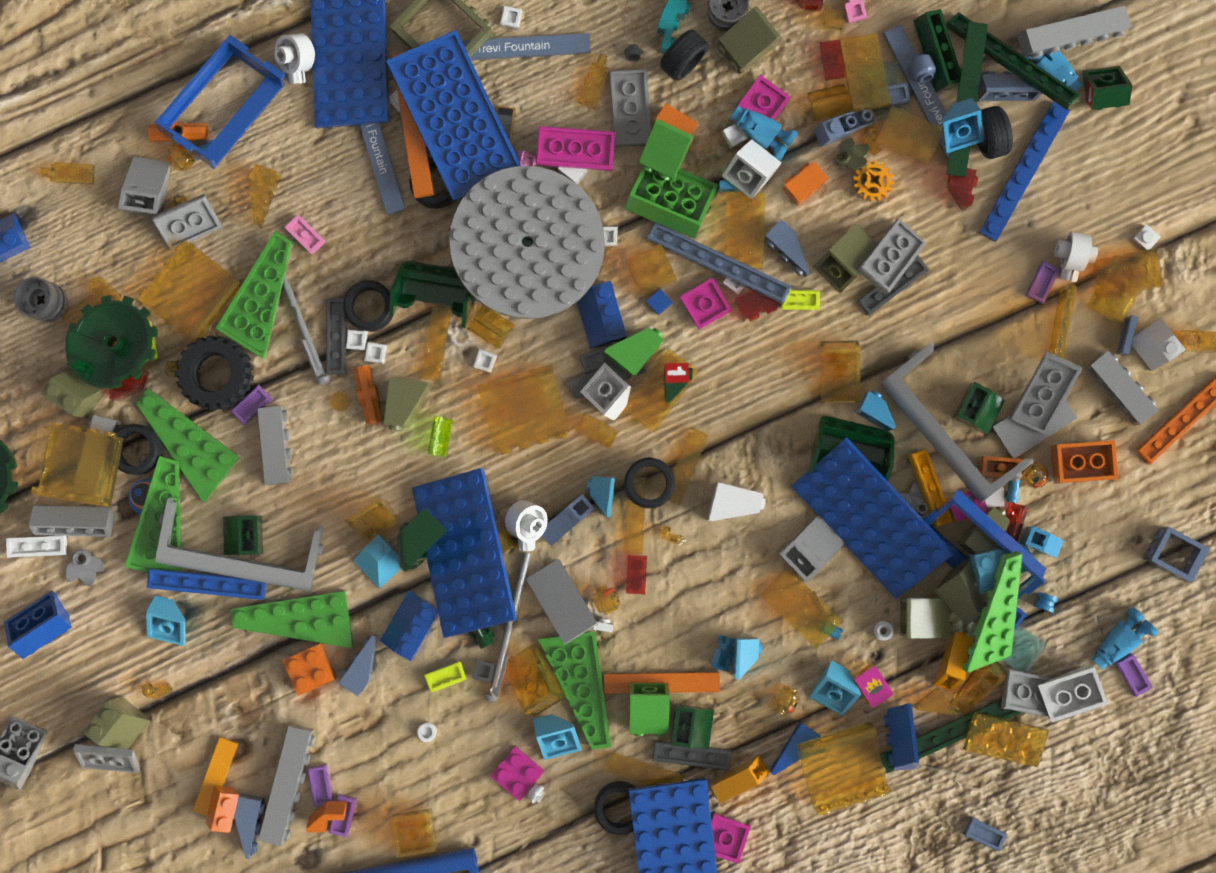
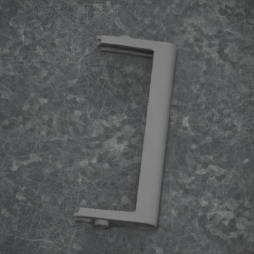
(937, 435)
(234, 566)

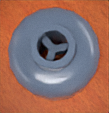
(922, 68)

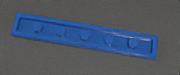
(205, 584)

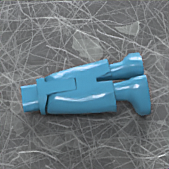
(1058, 67)
(763, 130)
(1123, 639)

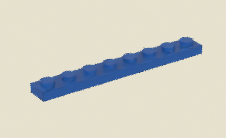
(1024, 171)

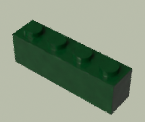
(937, 43)

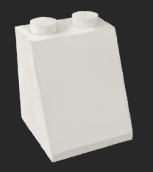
(751, 168)
(734, 502)

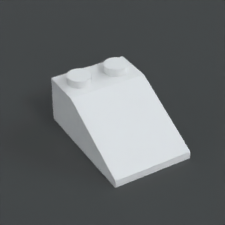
(1073, 693)

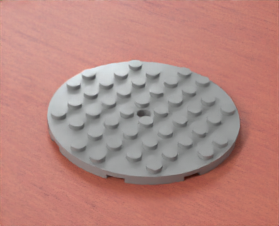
(518, 278)

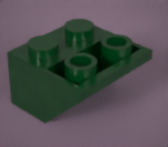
(979, 408)
(243, 535)
(692, 726)

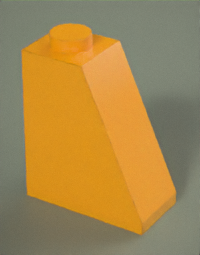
(956, 654)
(740, 779)

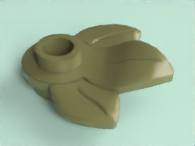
(853, 155)

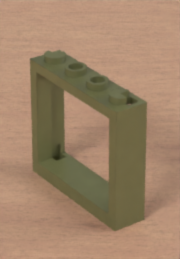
(485, 34)

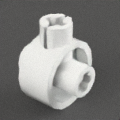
(294, 56)
(1075, 254)
(526, 523)

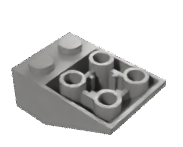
(145, 187)
(811, 548)
(18, 751)

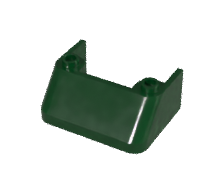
(430, 285)
(872, 442)
(417, 539)

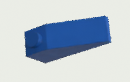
(789, 753)

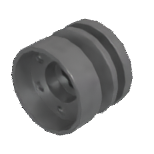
(726, 20)
(40, 299)

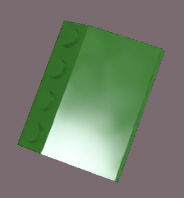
(672, 203)

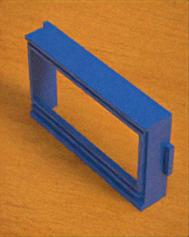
(242, 119)
(996, 533)

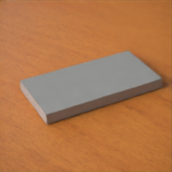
(630, 107)
(891, 256)
(1045, 392)
(1019, 438)
(561, 601)

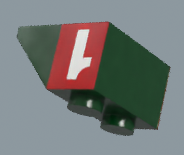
(1106, 88)
(676, 379)

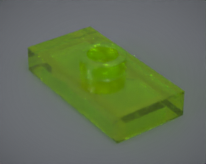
(440, 436)

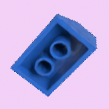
(11, 238)
(601, 316)
(37, 625)
(410, 625)
(902, 737)

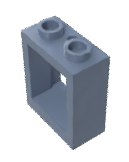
(1194, 562)

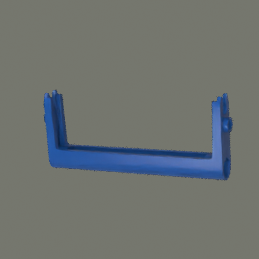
(440, 863)

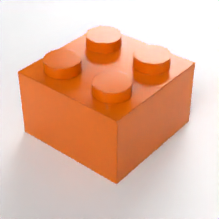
(310, 669)

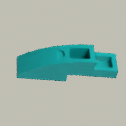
(669, 21)

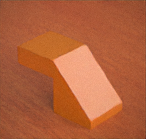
(328, 811)

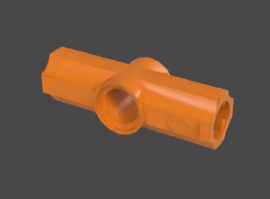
(190, 131)
(367, 394)

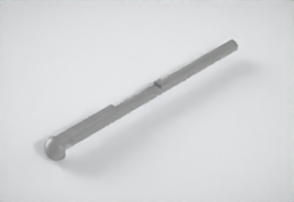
(307, 342)
(502, 658)

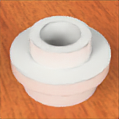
(889, 632)
(536, 794)

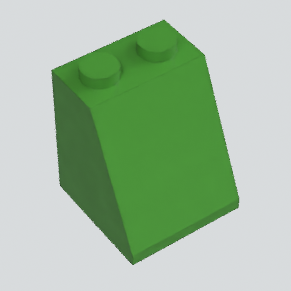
(665, 150)
(635, 351)
(649, 709)

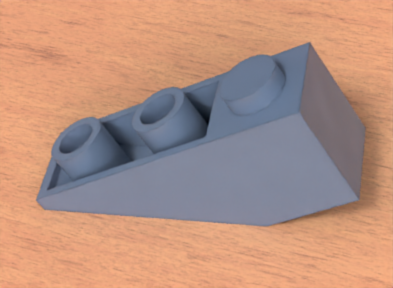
(843, 126)
(785, 241)
(567, 519)
(360, 672)
(247, 819)

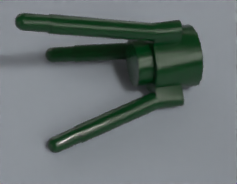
(482, 637)

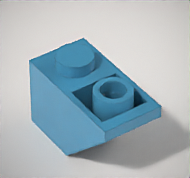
(1041, 541)

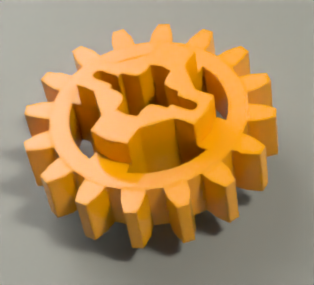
(877, 187)

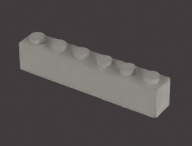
(1074, 31)
(286, 785)

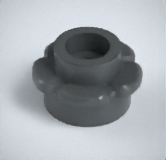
(633, 52)

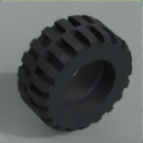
(189, 373)

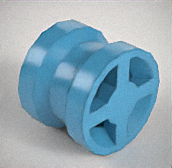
(1046, 602)

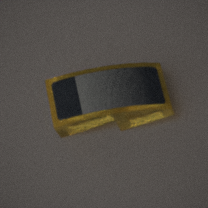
(506, 116)

